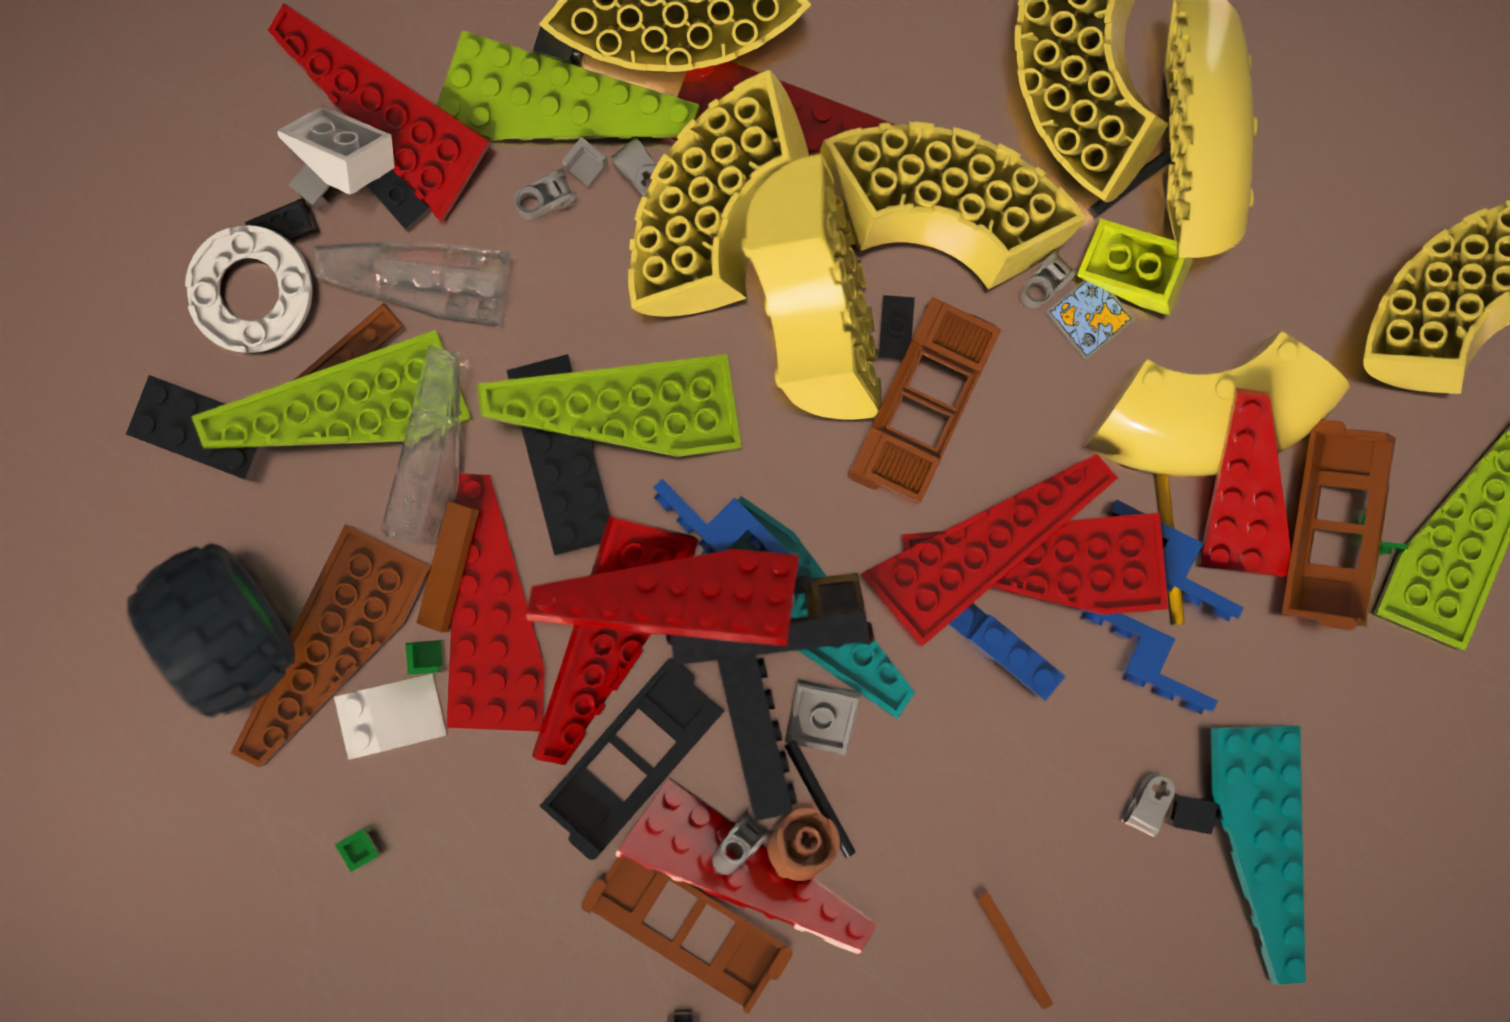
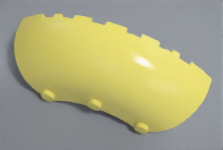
(669, 32)
(1082, 90)
(1208, 127)
(949, 195)
(699, 197)
(814, 292)
(1444, 306)
(1180, 420)

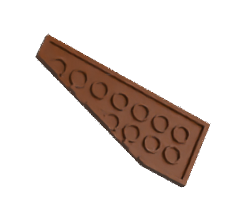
(346, 619)

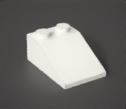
(340, 148)
(390, 716)

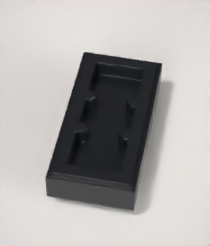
(398, 199)
(287, 220)
(895, 327)

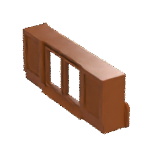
(897, 459)
(1344, 460)
(743, 962)

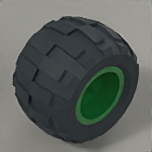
(210, 630)

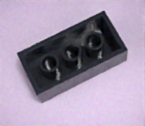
(166, 421)

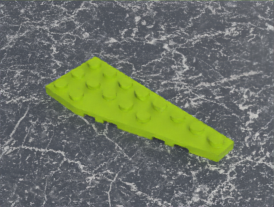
(531, 96)
(343, 404)
(651, 407)
(1454, 556)

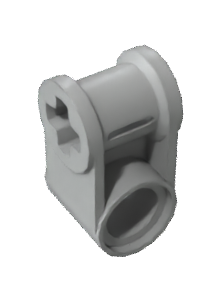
(635, 164)
(546, 194)
(1050, 277)
(1149, 807)
(742, 842)

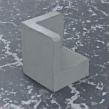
(585, 162)
(310, 186)

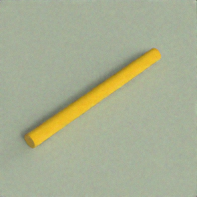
(1166, 517)

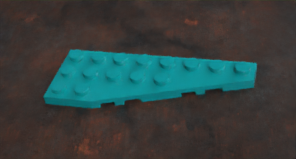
(856, 664)
(1261, 805)

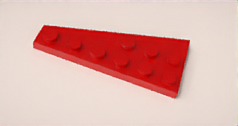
(1247, 506)

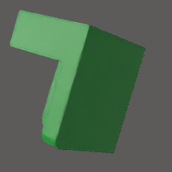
(425, 657)
(357, 849)

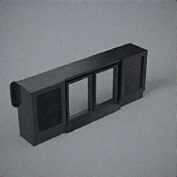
(833, 618)
(587, 805)

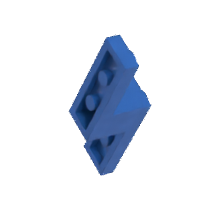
(724, 528)
(1178, 559)
(1008, 650)
(1147, 659)

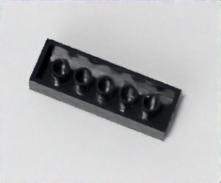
(565, 475)
(757, 737)

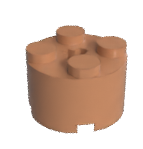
(803, 828)

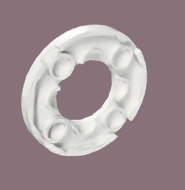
(204, 284)

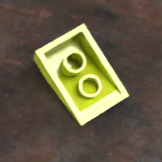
(1135, 266)

